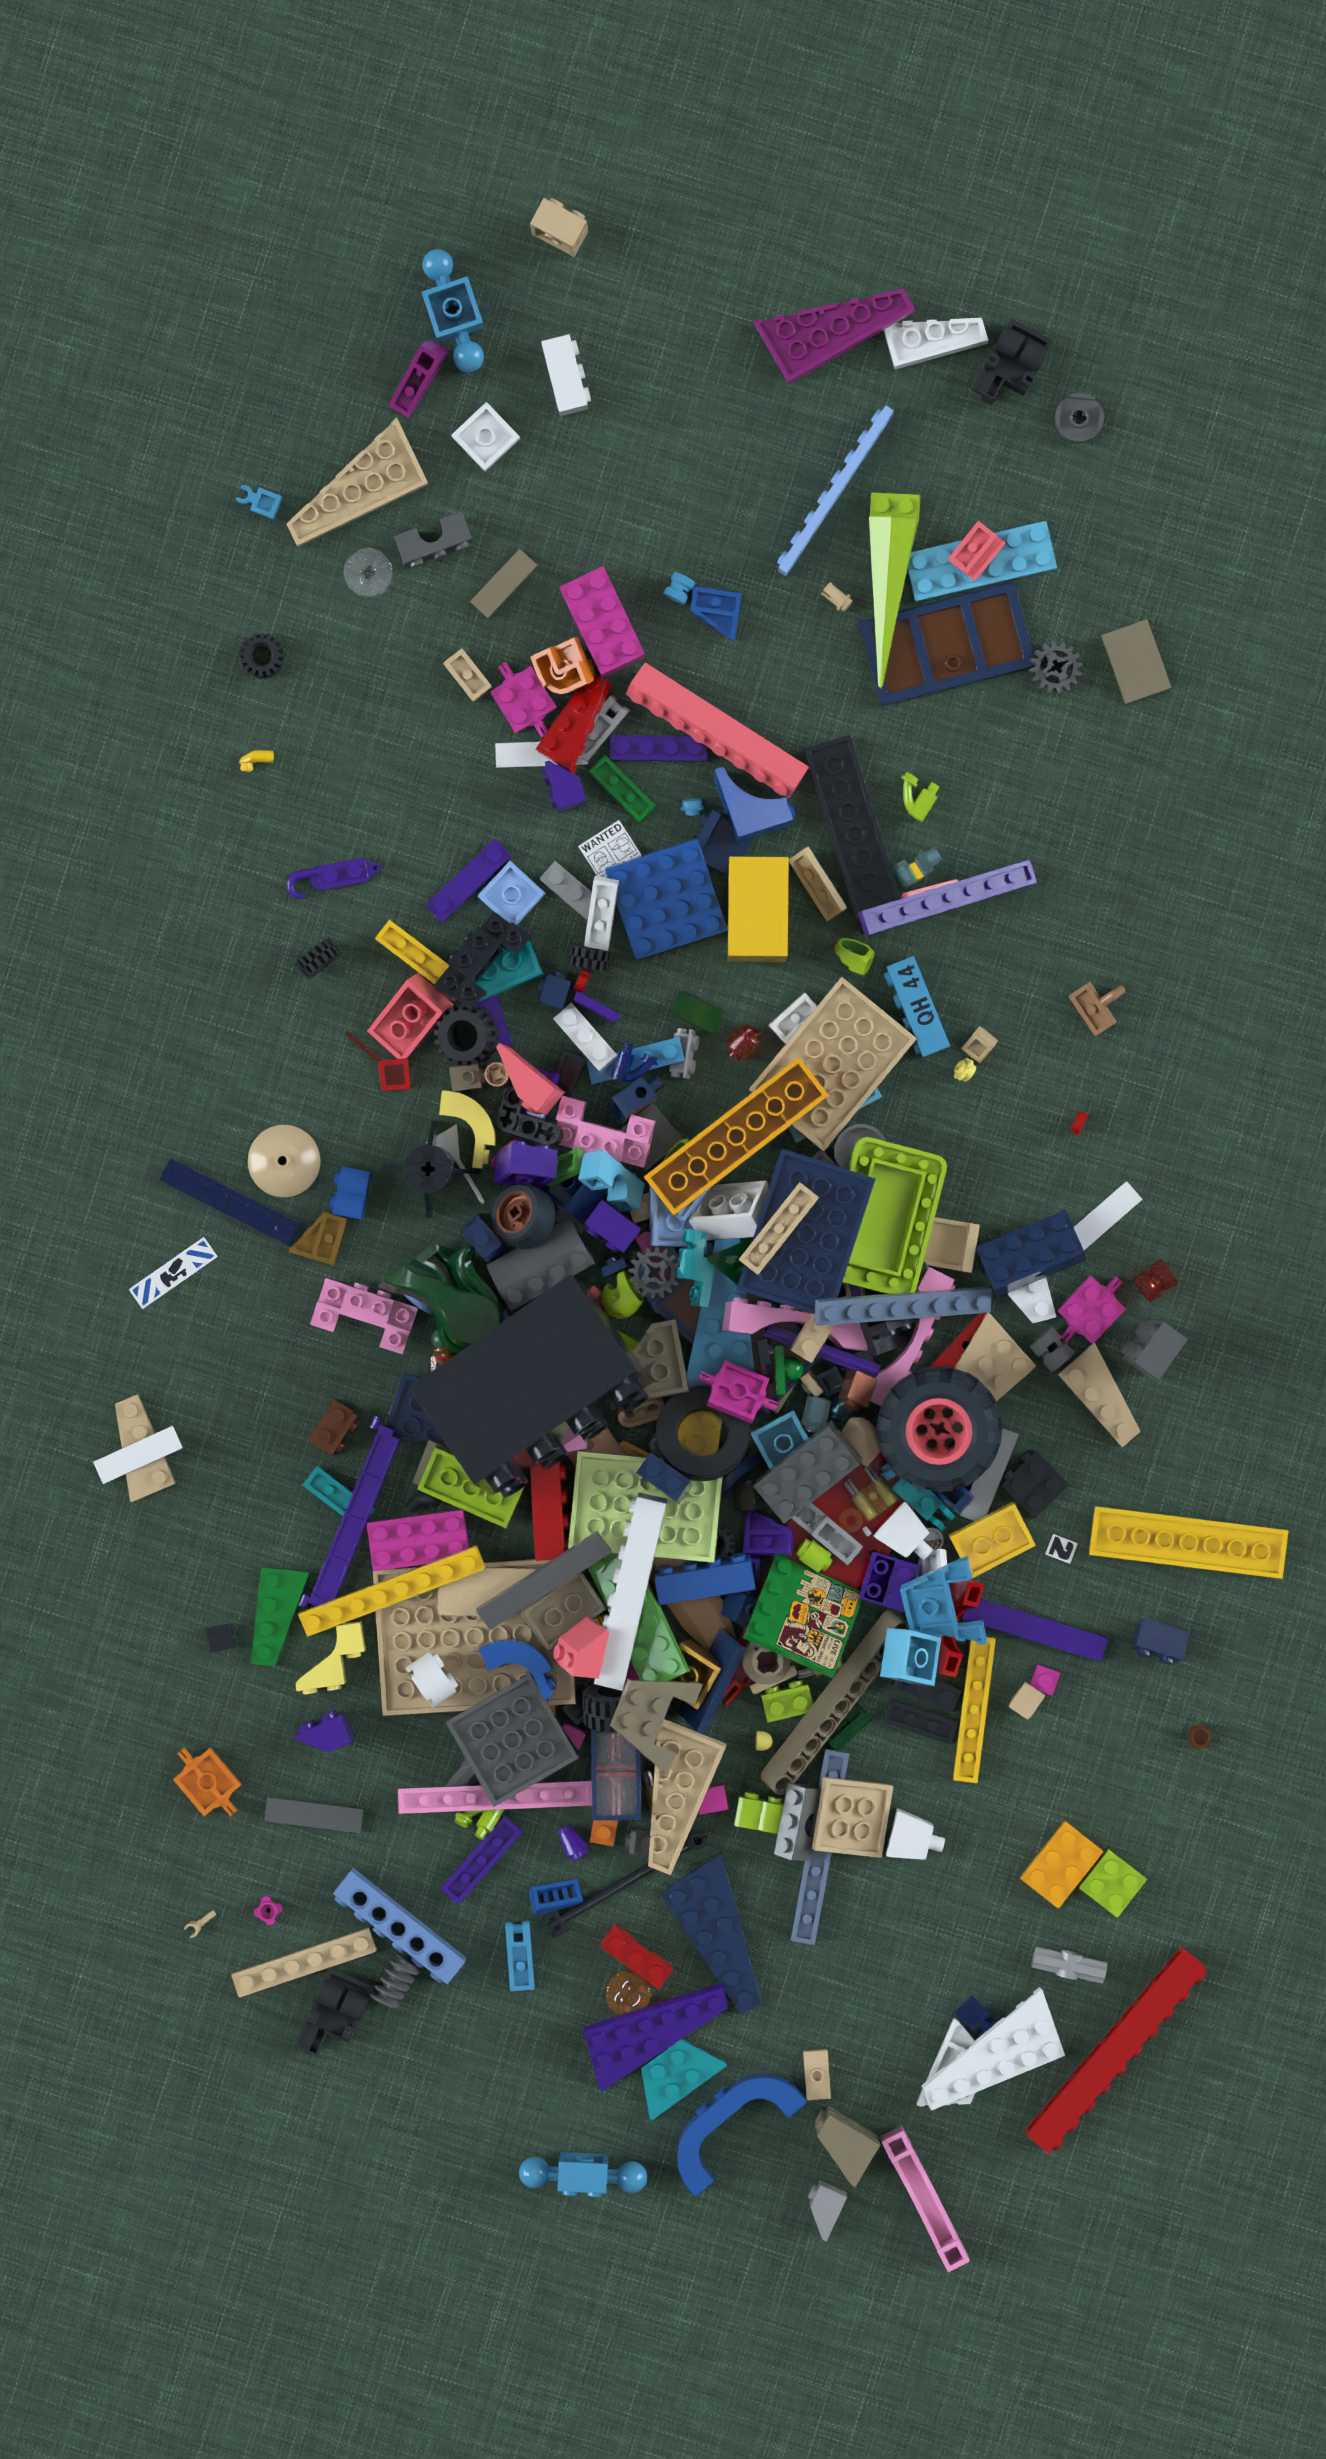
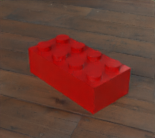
(548, 1511)

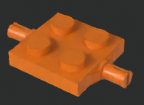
(207, 1781)

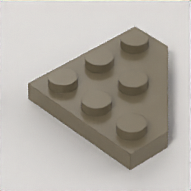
(662, 1360)

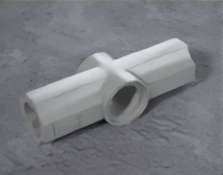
(1069, 1964)

